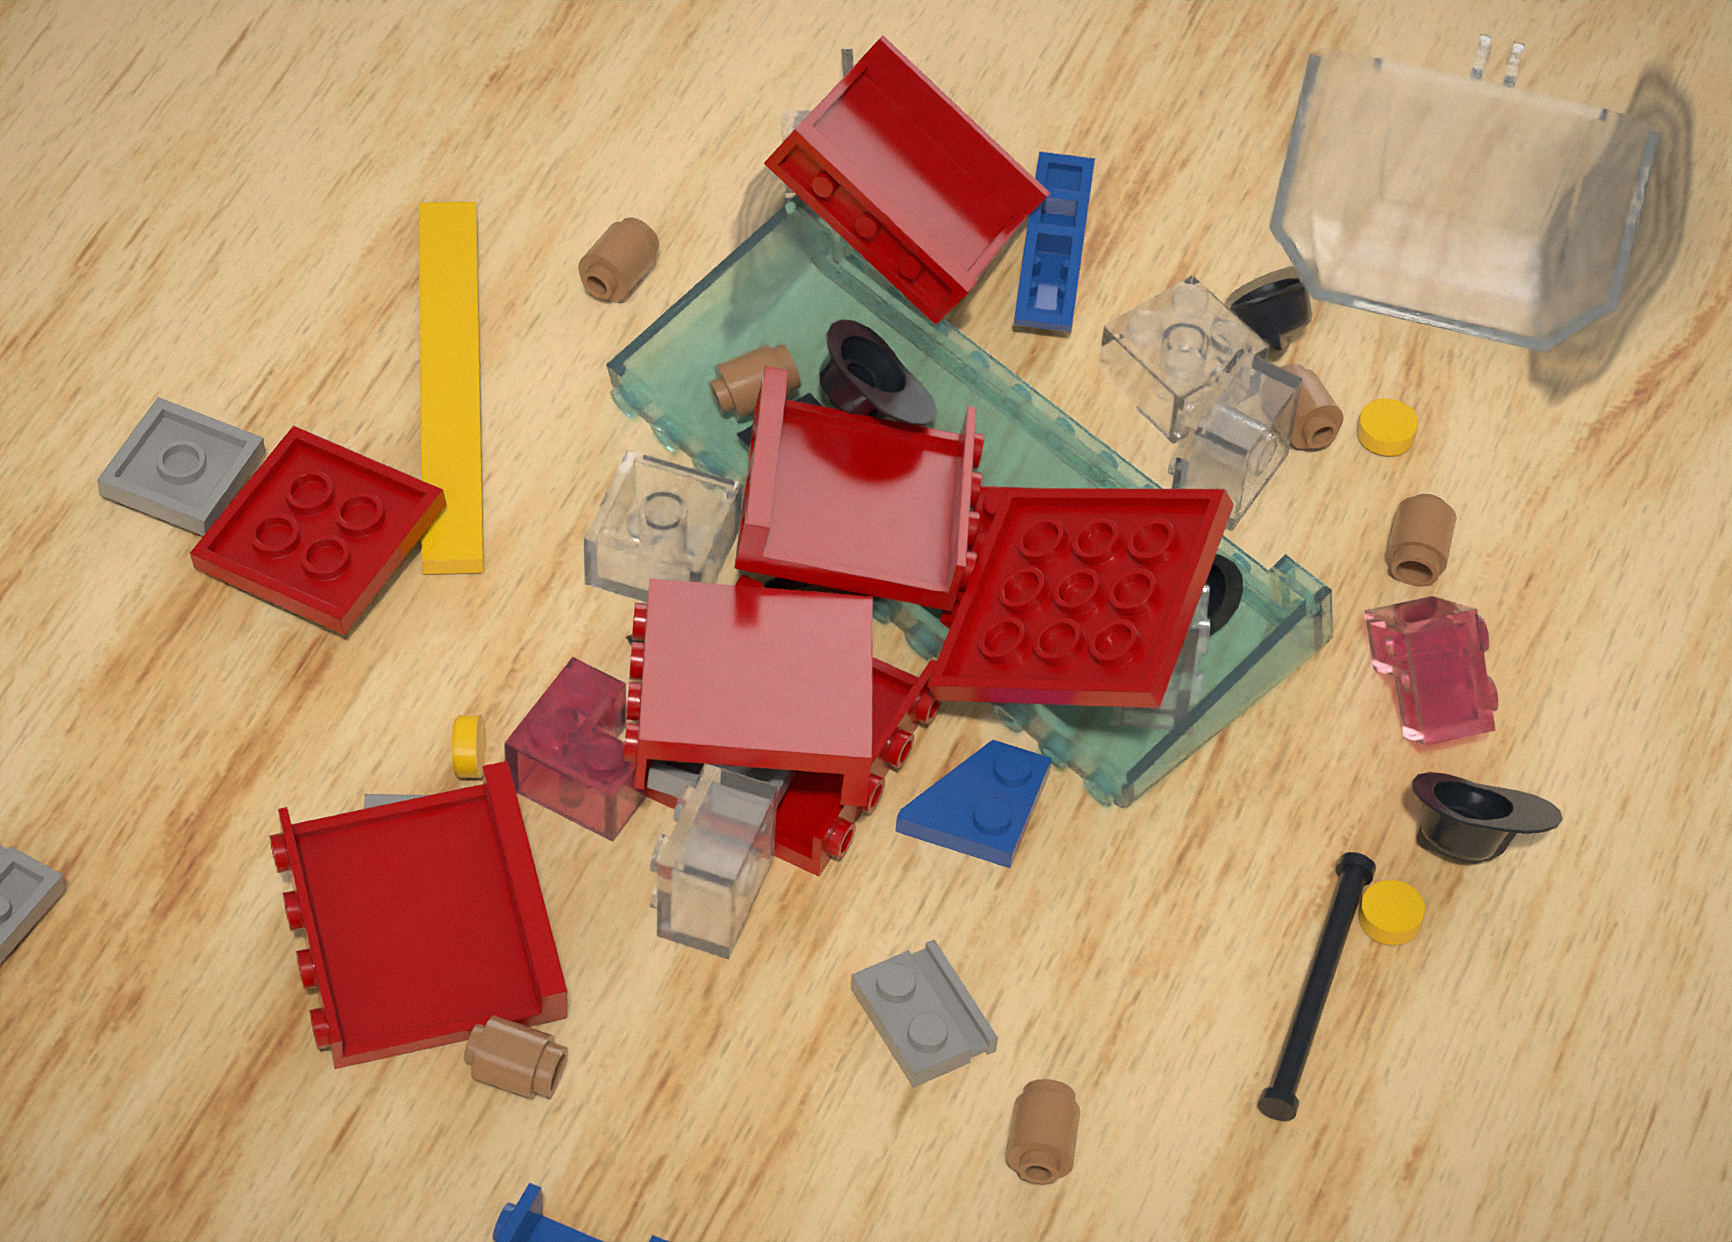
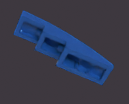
(1055, 243)

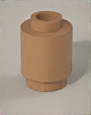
(619, 259)
(741, 377)
(1317, 413)
(1421, 539)
(515, 1057)
(1044, 1131)

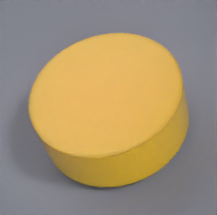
(1387, 427)
(468, 746)
(1392, 912)

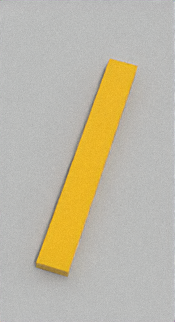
(451, 385)

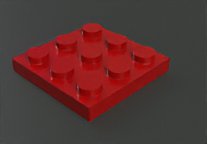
(318, 529)

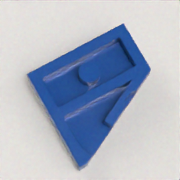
(980, 804)

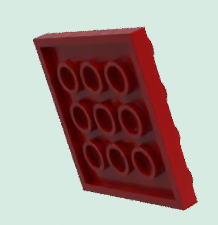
(1082, 596)

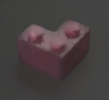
(1437, 667)
(571, 753)

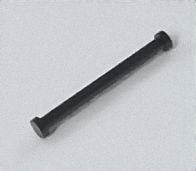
(1279, 1099)

